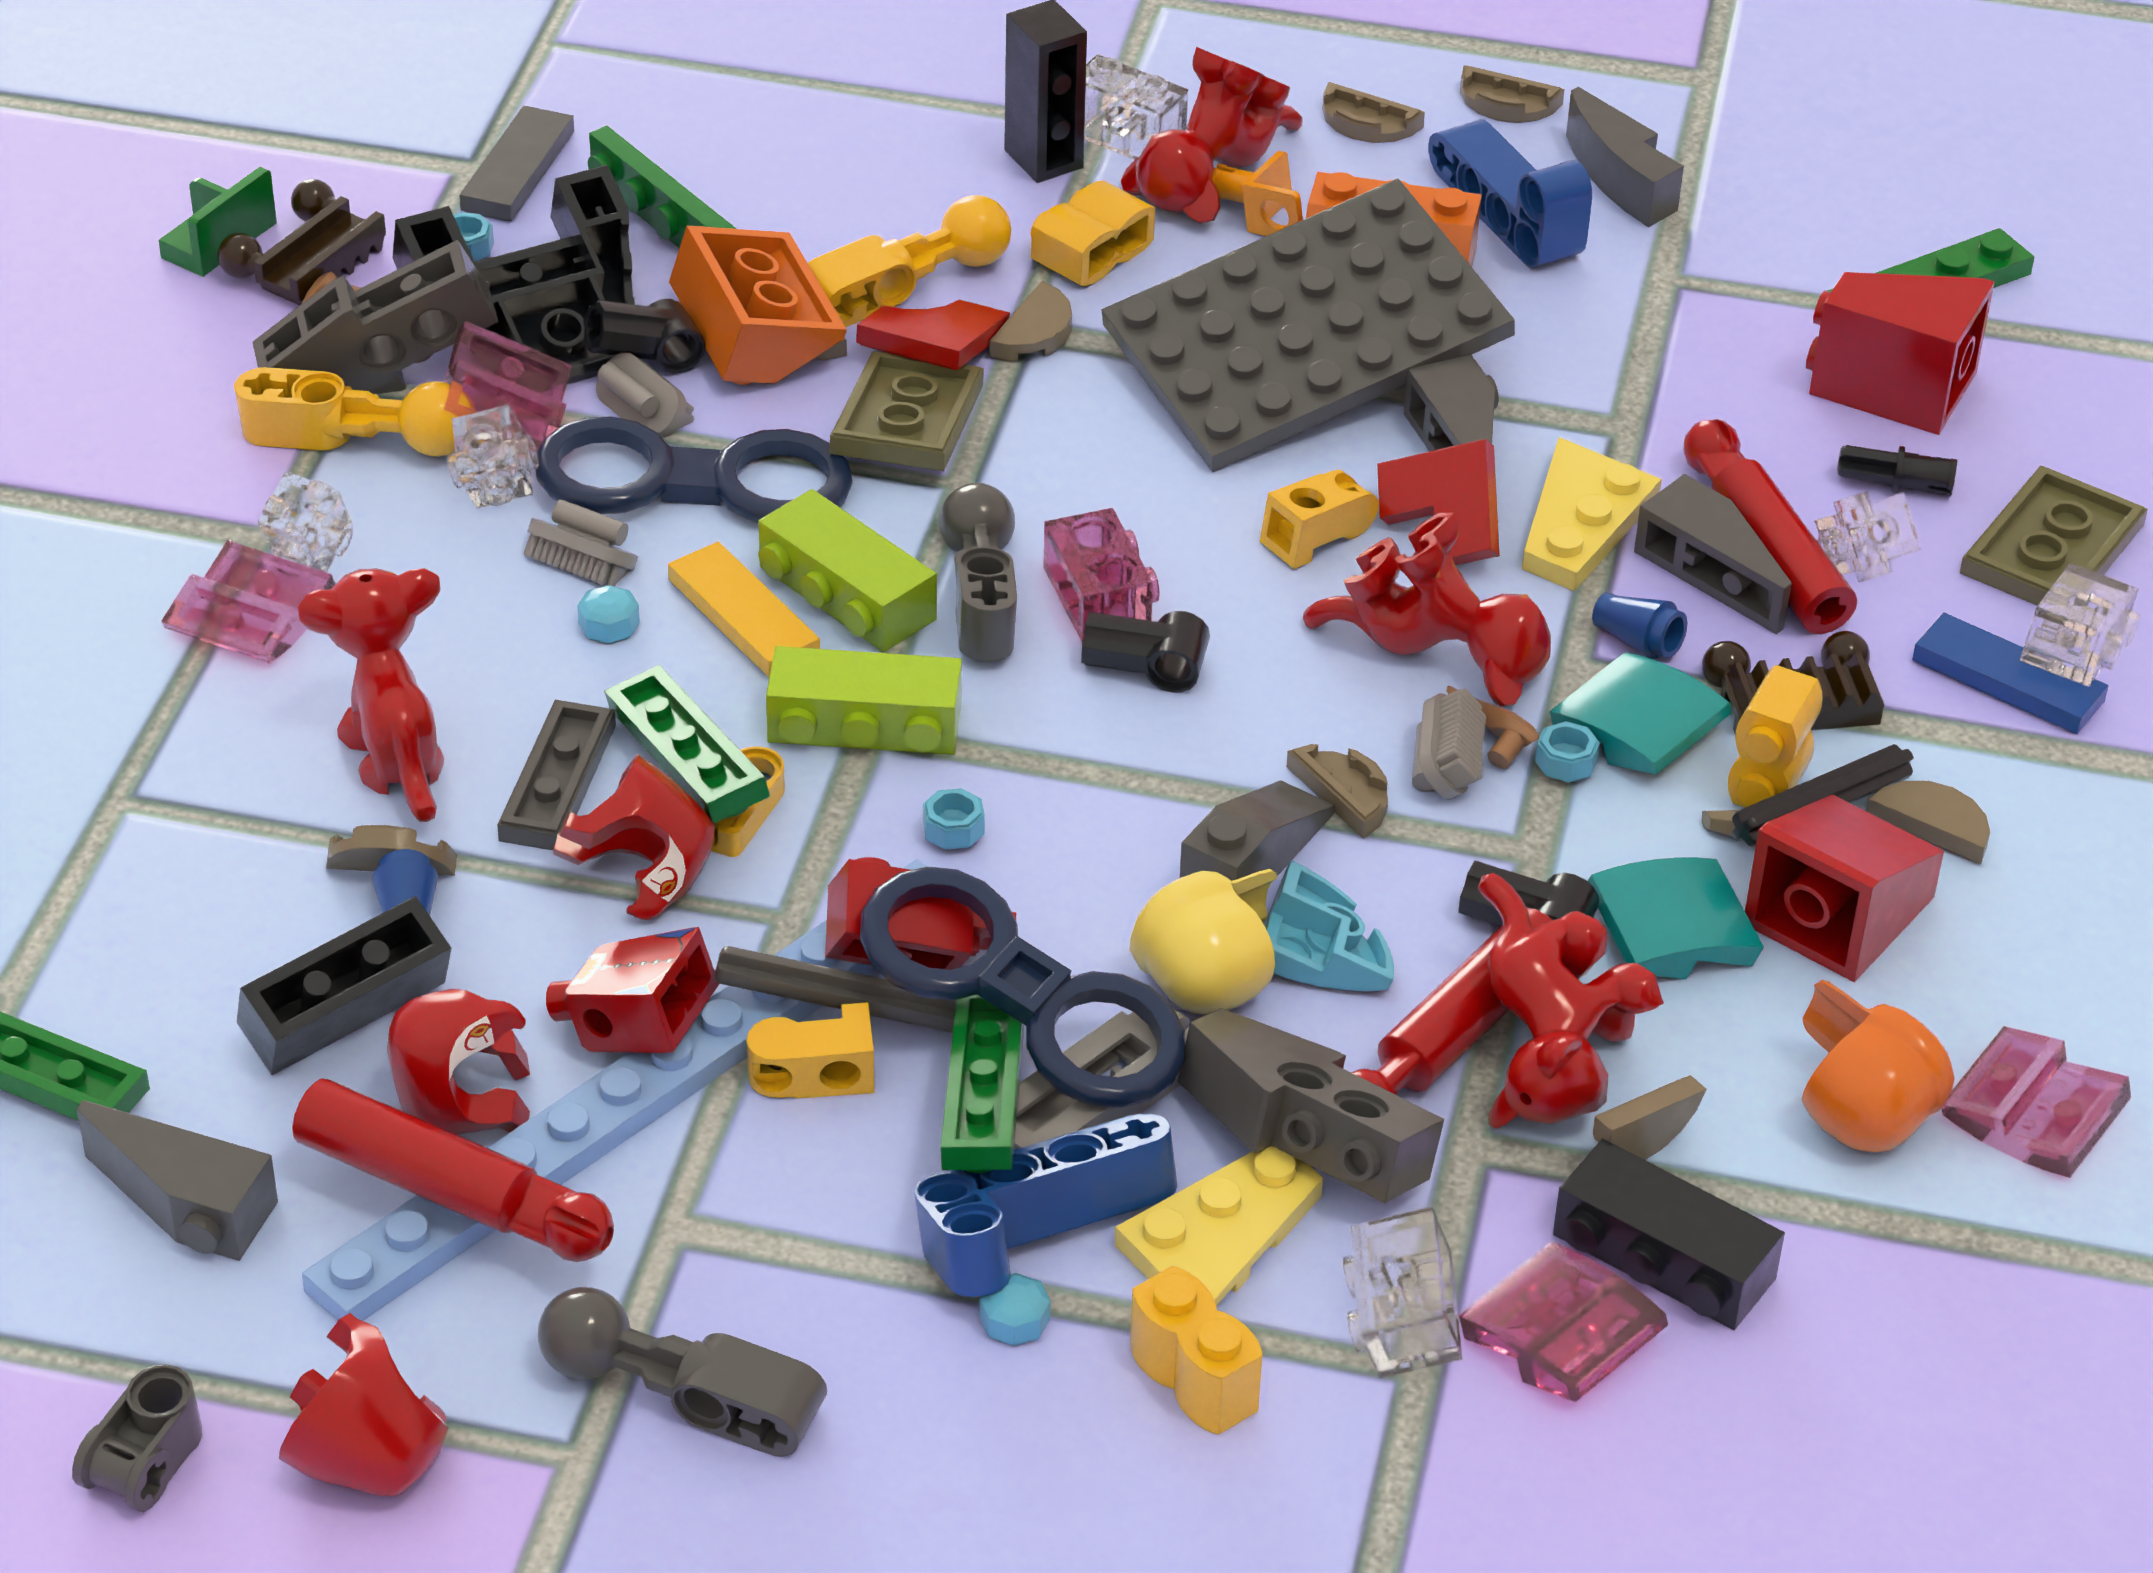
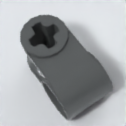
(142, 1438)

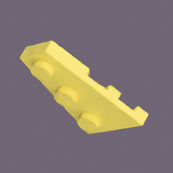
(1583, 513)
(1223, 1220)

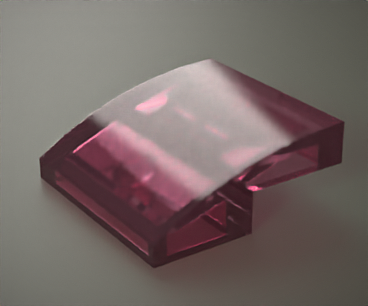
(504, 372)
(246, 602)
(2035, 1102)
(1563, 1321)

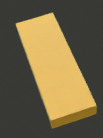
(739, 604)

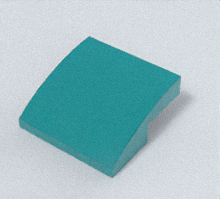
(1643, 712)
(1675, 914)

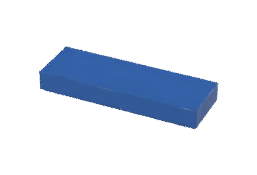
(1996, 669)

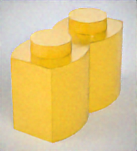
(1092, 232)
(1775, 736)
(1195, 1350)

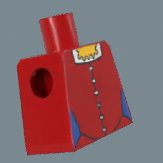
(637, 993)

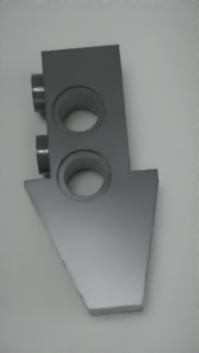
(382, 326)
(1302, 1101)

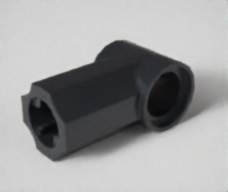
(648, 332)
(1163, 650)
(1555, 897)

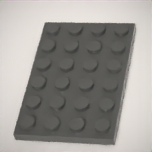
(1306, 323)

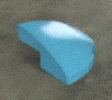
(1322, 938)

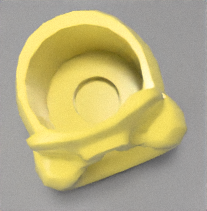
(1207, 940)

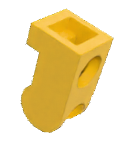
(1315, 514)
(812, 1056)

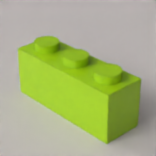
(847, 570)
(864, 700)

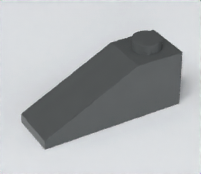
(1450, 402)
(1713, 549)
(1254, 832)
(186, 1182)

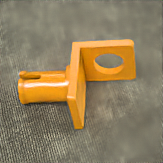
(1261, 192)

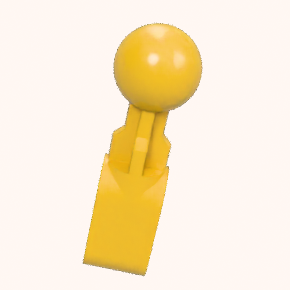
(884, 272)
(322, 413)

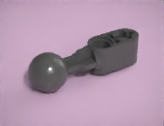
(978, 525)
(712, 1384)

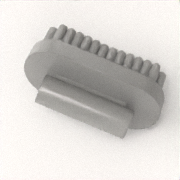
(642, 395)
(581, 544)
(1449, 744)

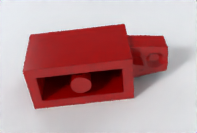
(925, 930)

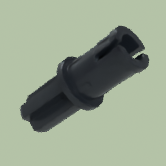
(1898, 469)

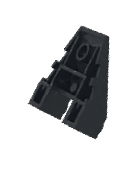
(549, 286)

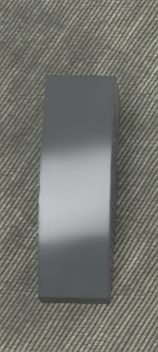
(1623, 158)

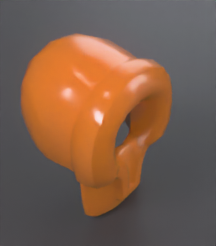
(1878, 1074)

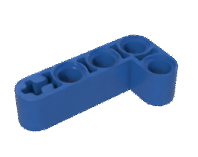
(1532, 211)
(1051, 1189)

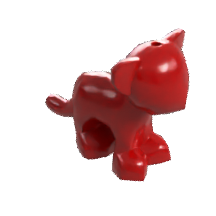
(1228, 125)
(1502, 632)
(389, 714)
(1538, 980)

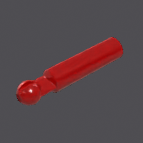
(1818, 589)
(1442, 1024)
(451, 1171)

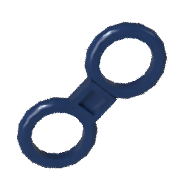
(683, 472)
(1024, 986)

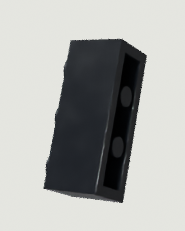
(1045, 90)
(343, 985)
(1668, 1234)

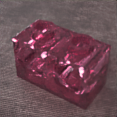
(1097, 568)

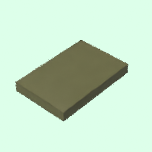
(906, 412)
(2046, 529)

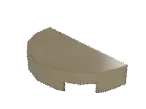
(1508, 96)
(1369, 116)
(1036, 325)
(1347, 781)
(1935, 815)
(372, 842)
(1650, 1120)

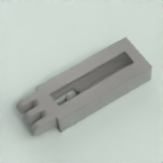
(1048, 1114)

